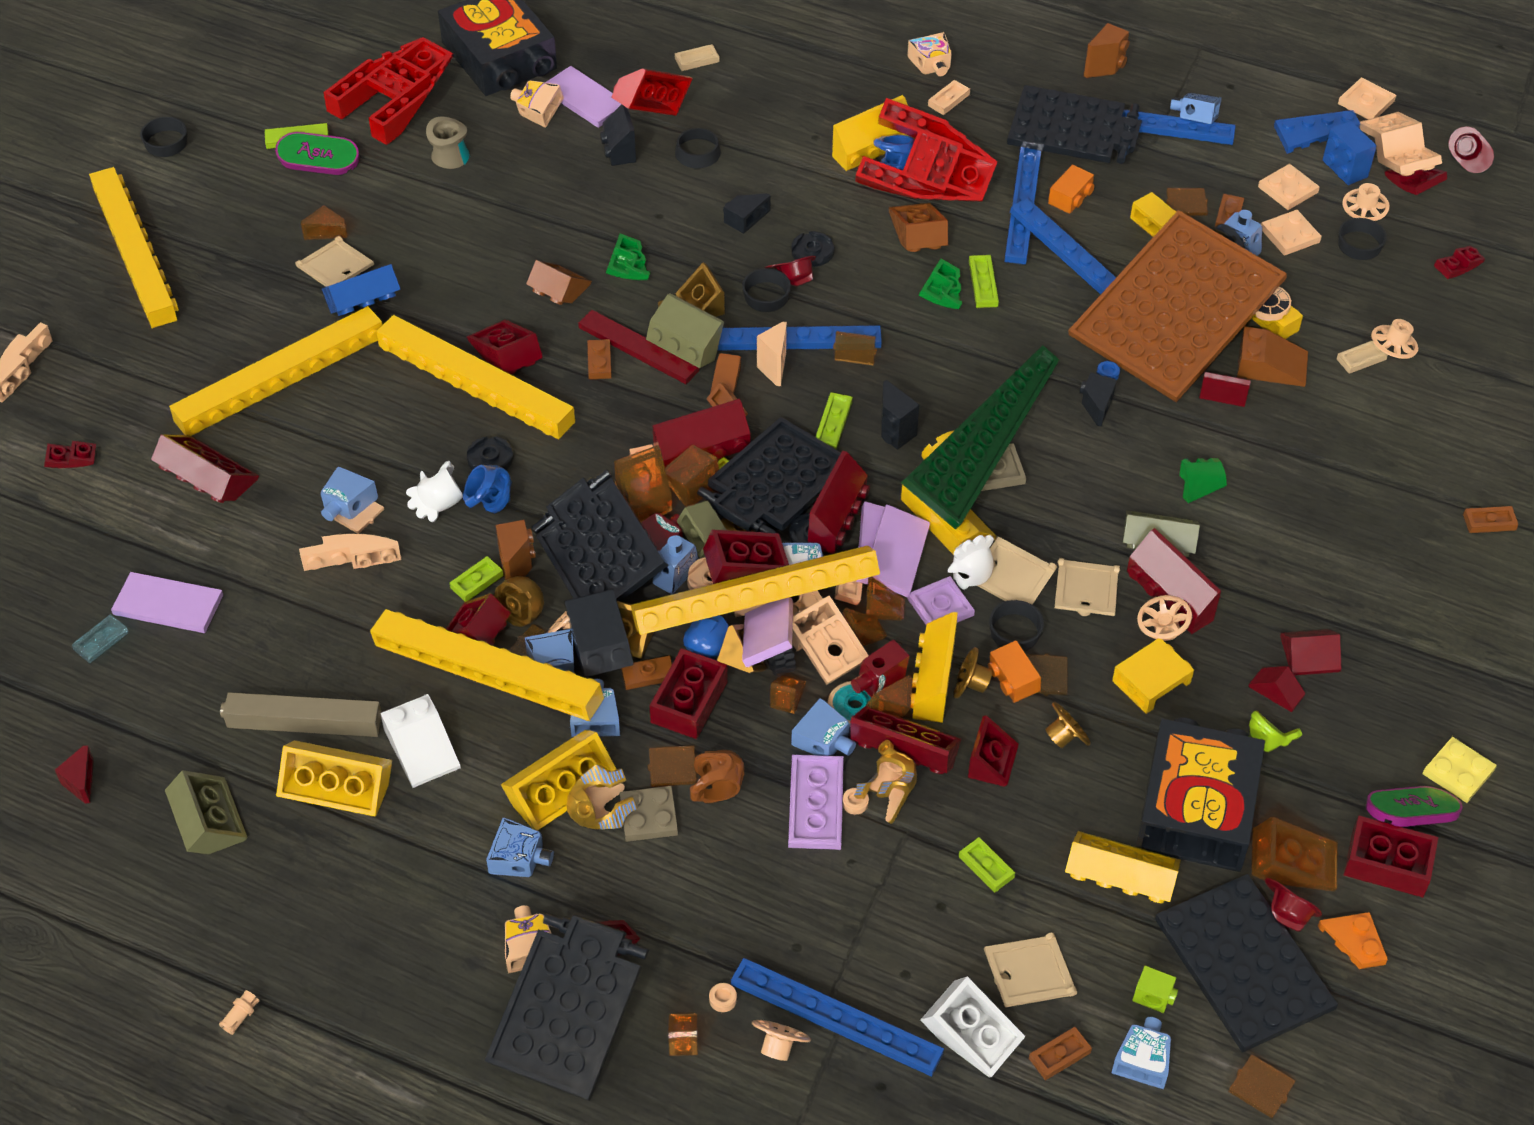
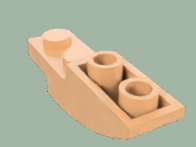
(18, 357)
(356, 548)

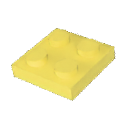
(1459, 769)

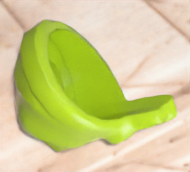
(1263, 729)

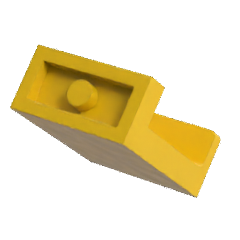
(1152, 674)

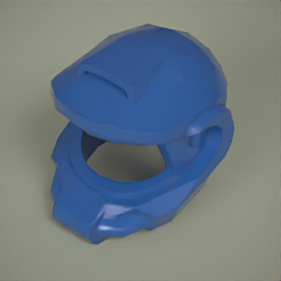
(896, 148)
(488, 485)
(706, 636)

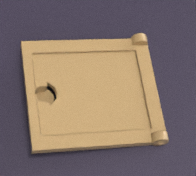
(332, 261)
(1017, 573)
(1086, 583)
(1034, 968)

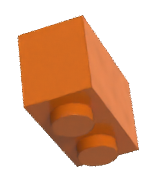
(1071, 189)
(1014, 671)

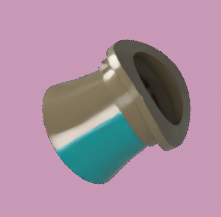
(448, 142)

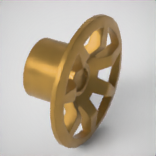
(975, 677)
(1065, 728)

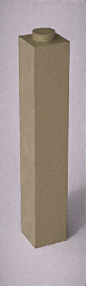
(302, 714)

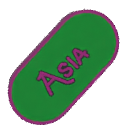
(317, 153)
(1414, 806)

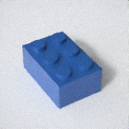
(361, 290)

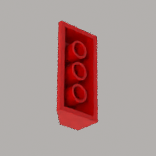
(652, 91)

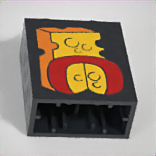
(497, 42)
(1201, 794)

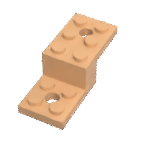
(1400, 143)
(819, 625)

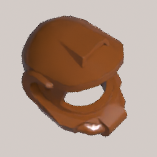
(720, 769)

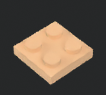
(1367, 99)
(1288, 186)
(1290, 232)

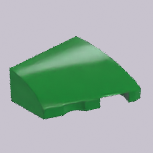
(628, 260)
(943, 286)
(1201, 477)

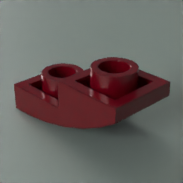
(1462, 261)
(73, 456)

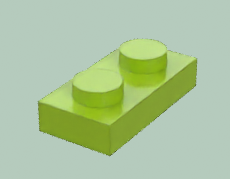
(476, 579)
(986, 864)

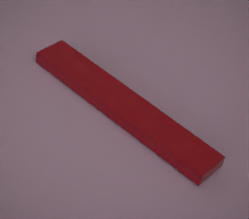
(637, 346)

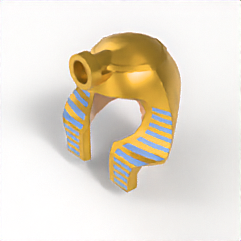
(894, 779)
(587, 801)

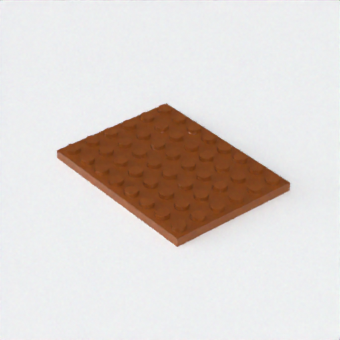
(1177, 305)

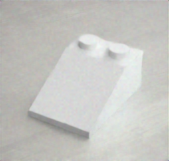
(420, 740)
(973, 1026)

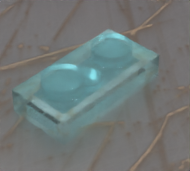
(100, 638)

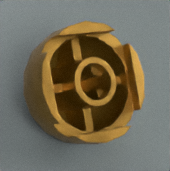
(521, 598)

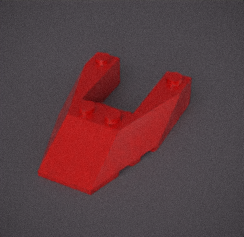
(401, 75)
(939, 164)

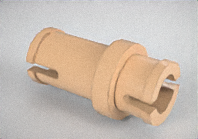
(242, 1007)

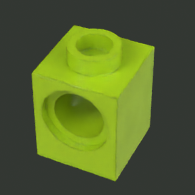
(1155, 989)

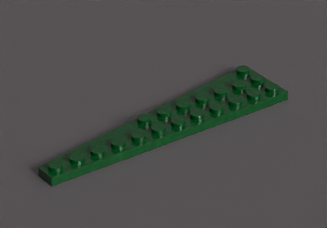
(964, 461)

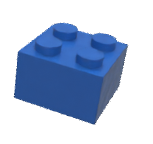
(1349, 152)

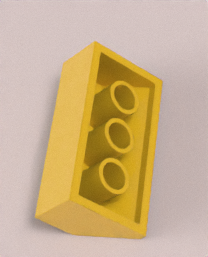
(856, 137)
(951, 538)
(934, 668)
(333, 777)
(543, 787)
(1122, 867)

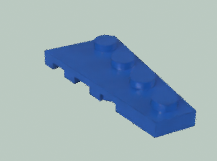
(1308, 129)

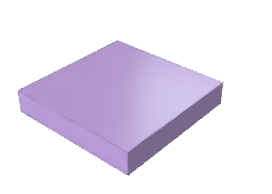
(939, 600)

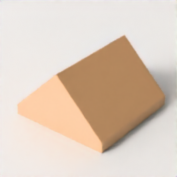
(772, 352)

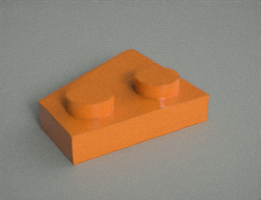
(1356, 938)

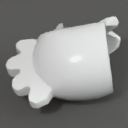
(434, 493)
(974, 560)

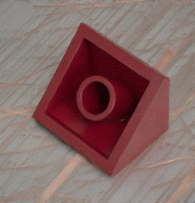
(1224, 389)
(1312, 651)
(992, 754)

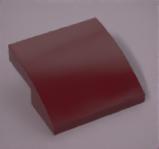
(1417, 182)

